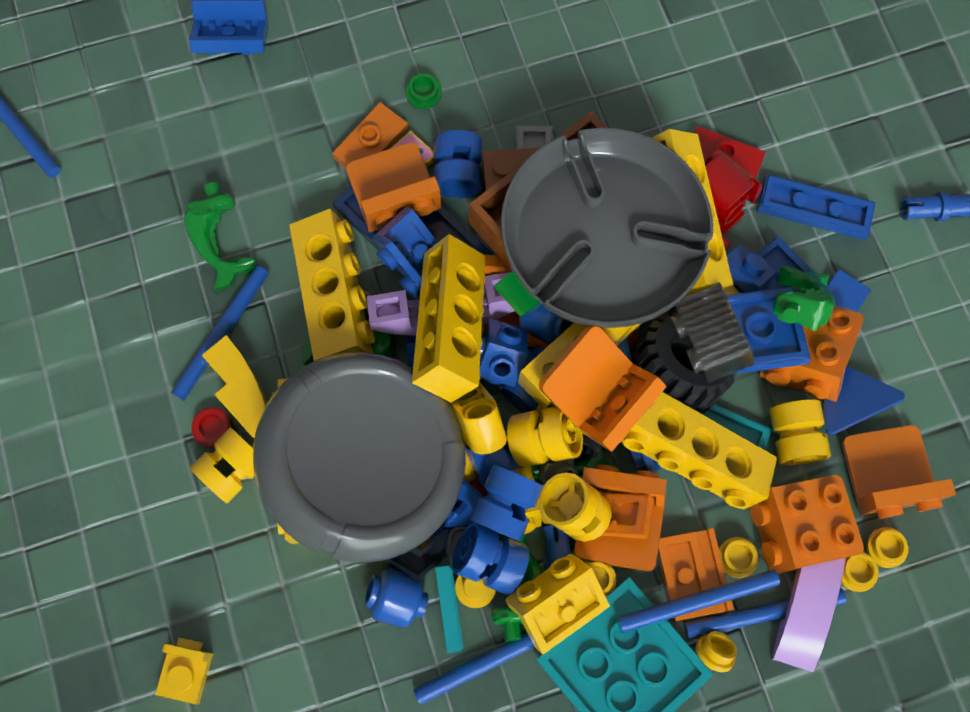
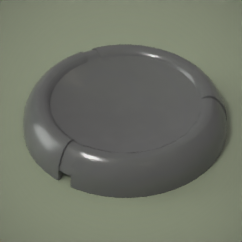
(607, 227)
(358, 457)

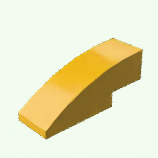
(242, 391)

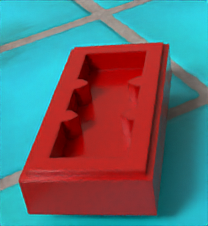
(745, 155)

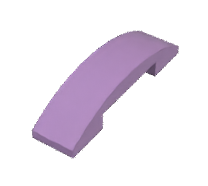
(398, 316)
(809, 615)

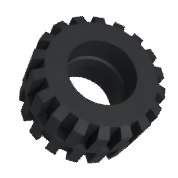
(665, 356)

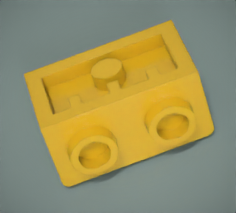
(558, 602)

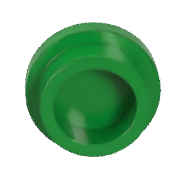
(423, 91)

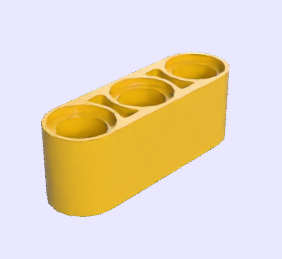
(480, 421)

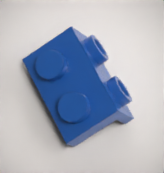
(229, 26)
(403, 247)

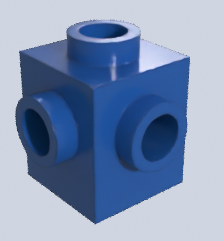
(503, 353)

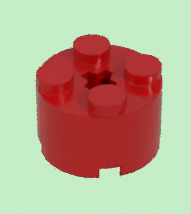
(730, 188)

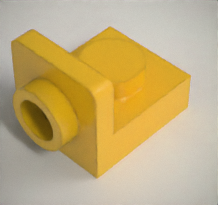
(184, 671)

